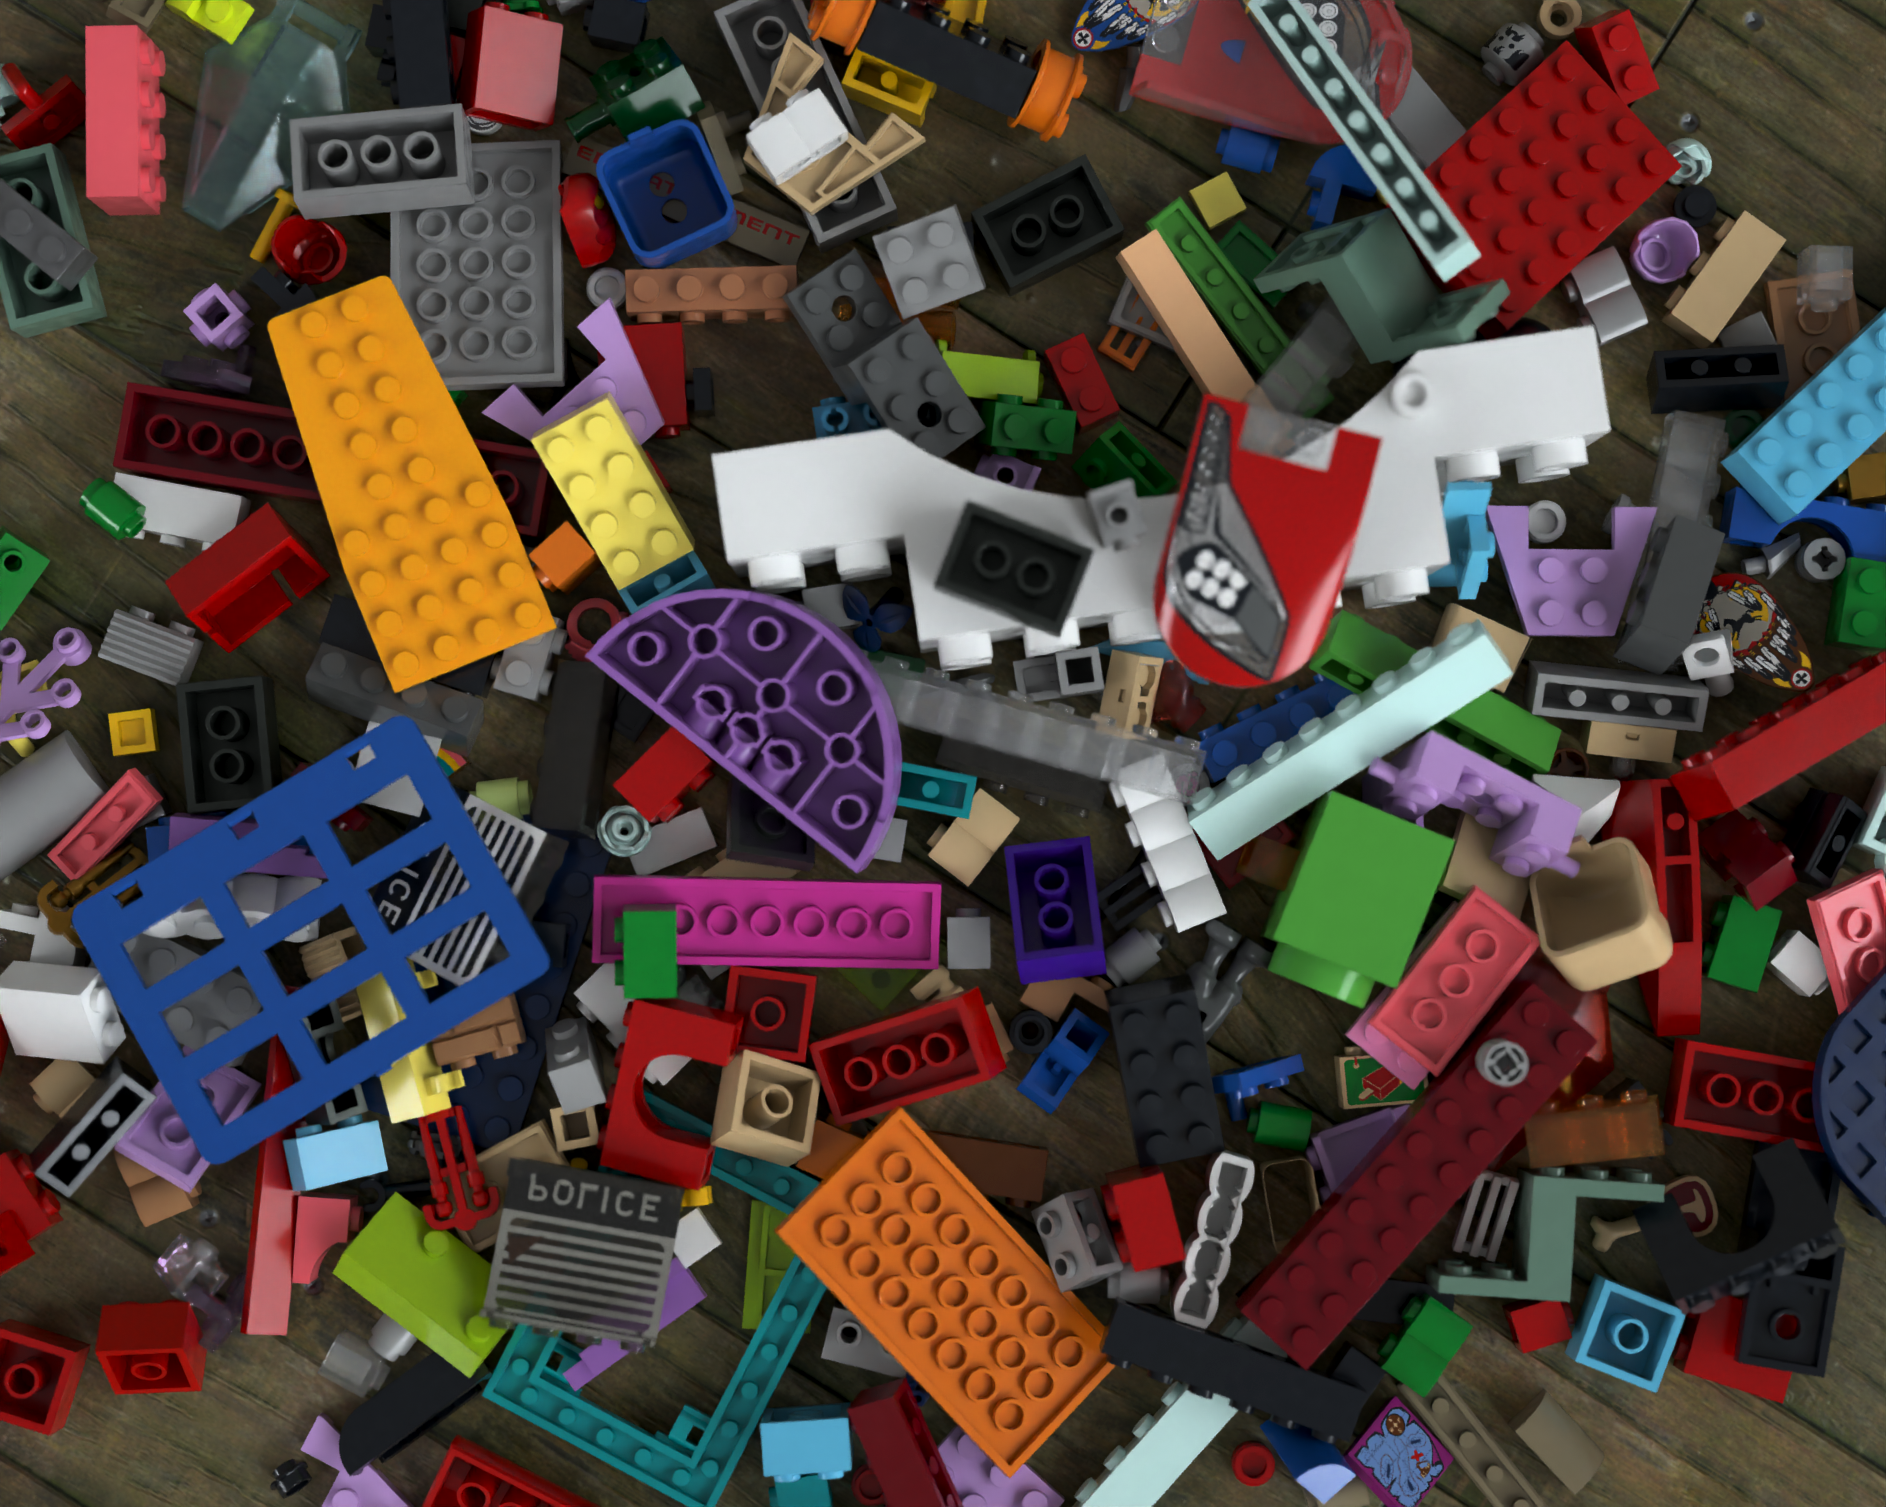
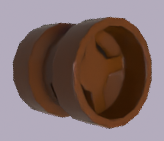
(1571, 763)

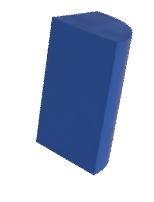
(1311, 1461)

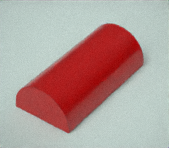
(485, 1479)

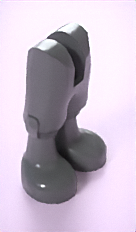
(1219, 996)

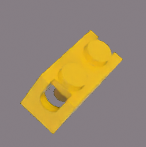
(887, 88)

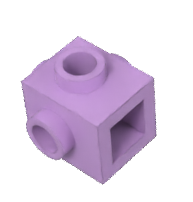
(209, 307)

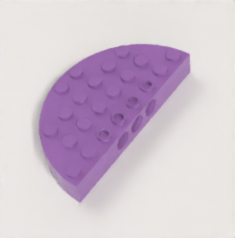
(774, 703)

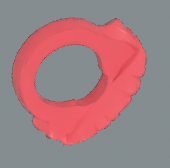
(577, 645)

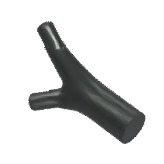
(571, 375)

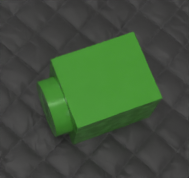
(1354, 899)

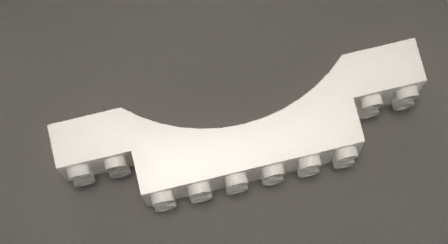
(881, 496)

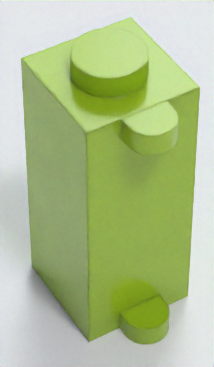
(987, 375)

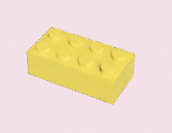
(613, 490)

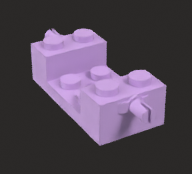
(1530, 821)

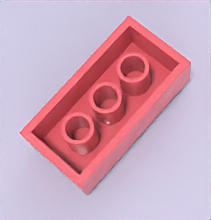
(124, 120)

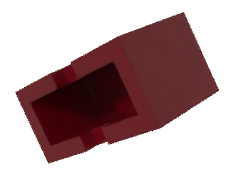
(1743, 851)

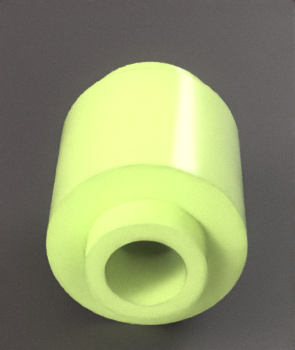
(507, 794)

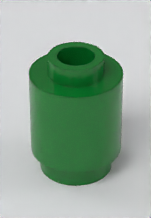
(113, 509)

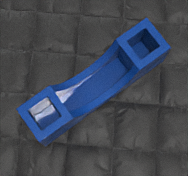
(1856, 529)

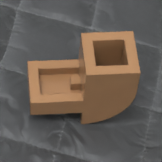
(1053, 996)

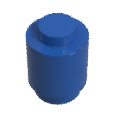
(1247, 149)

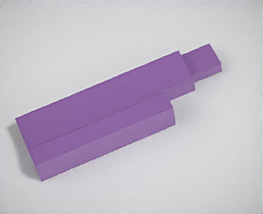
(290, 861)
(681, 1294)

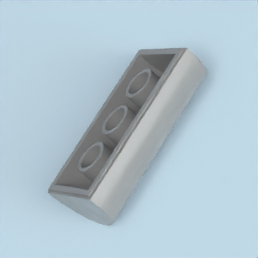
(45, 800)

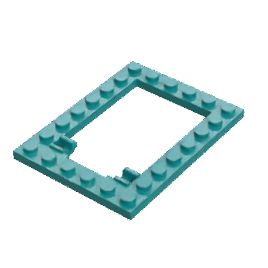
(672, 1462)

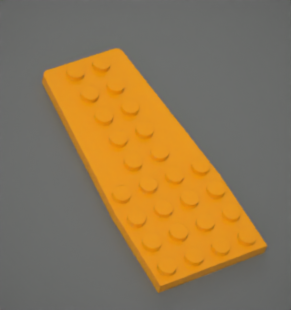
(405, 488)

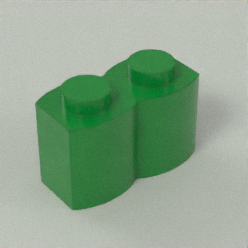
(1423, 1343)

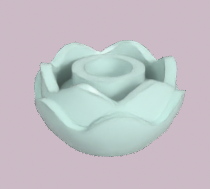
(1694, 160)
(625, 818)

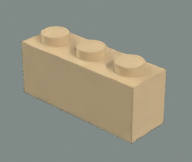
(1721, 278)

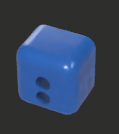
(684, 155)

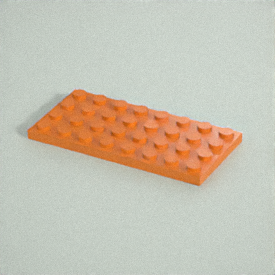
(949, 1290)

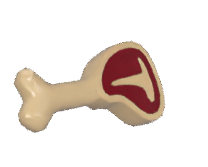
(1691, 1194)

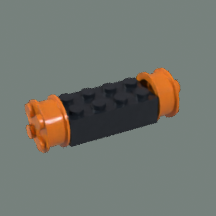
(958, 57)

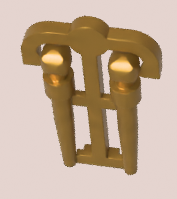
(59, 921)

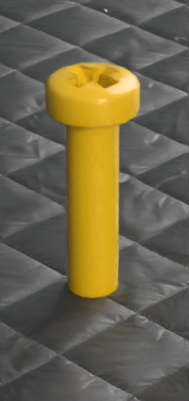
(281, 211)

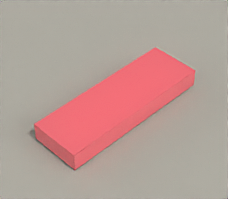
(106, 825)

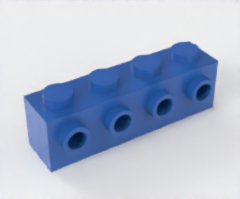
(1262, 728)

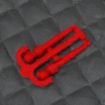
(465, 1218)

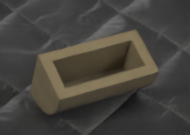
(1558, 1441)

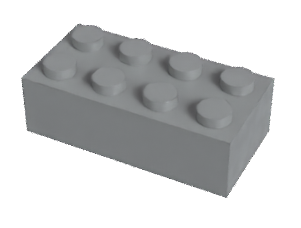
(382, 161)
(205, 1012)

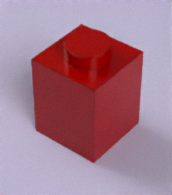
(1538, 1323)

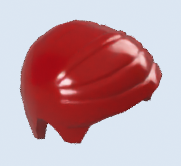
(308, 250)

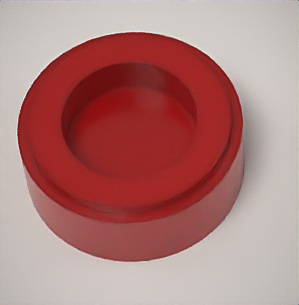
(1252, 1463)

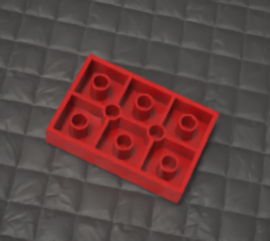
(1544, 181)

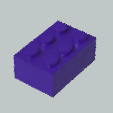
(1055, 910)

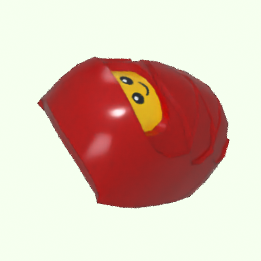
(587, 219)

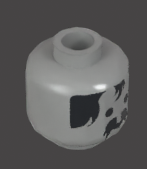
(1512, 54)

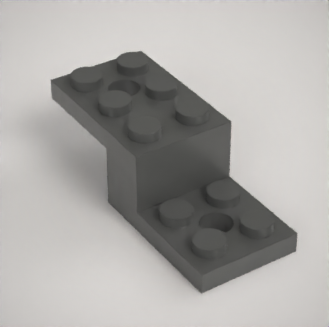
(883, 359)

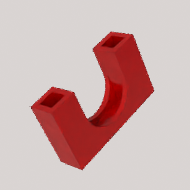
(634, 1136)

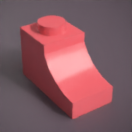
(320, 1224)

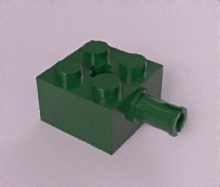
(638, 93)

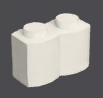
(797, 135)

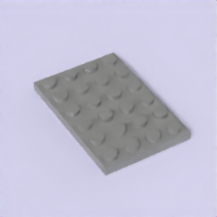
(490, 272)

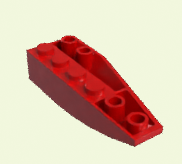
(1667, 838)

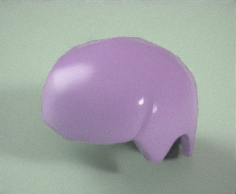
(1664, 250)

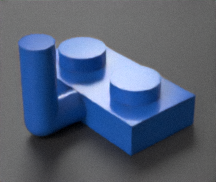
(1243, 1081)

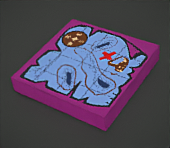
(1397, 1456)

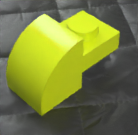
(218, 17)

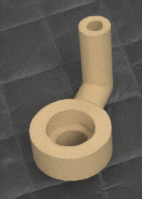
(1568, 9)

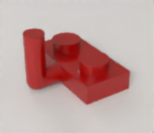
(46, 115)

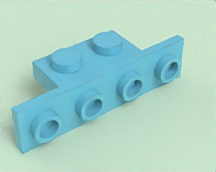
(1467, 538)

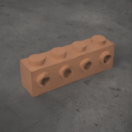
(710, 294)

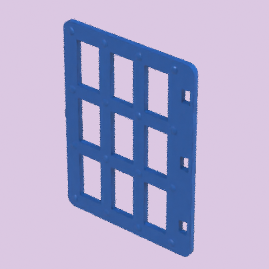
(217, 855)

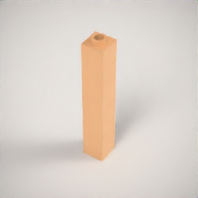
(1184, 318)

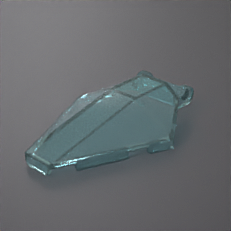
(246, 106)

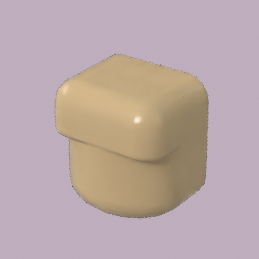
(1604, 918)

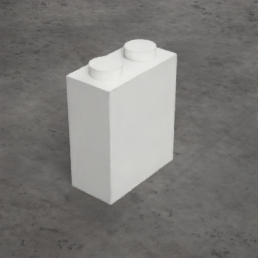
(59, 1012)

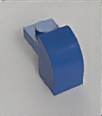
(1336, 174)
(1062, 1060)

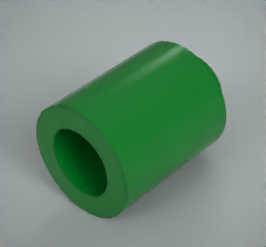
(1279, 1125)

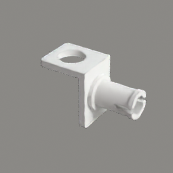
(1711, 659)

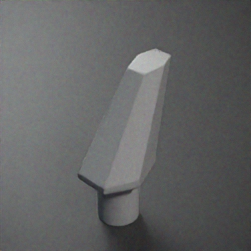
(1772, 557)

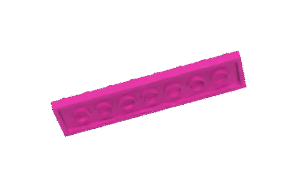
(781, 920)

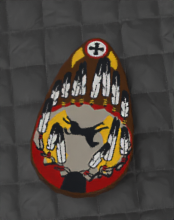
(1762, 634)

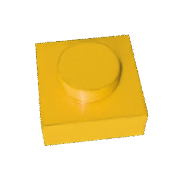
(133, 732)

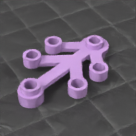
(69, 648)

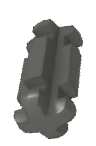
(415, 1144)

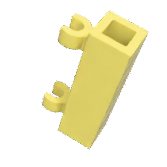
(416, 1081)

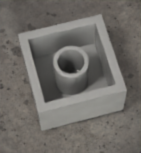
(929, 261)

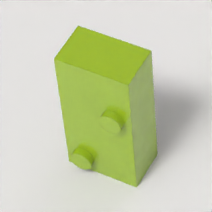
(423, 1283)

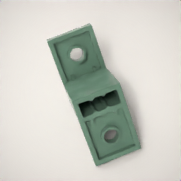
(1382, 287)
(1543, 1233)

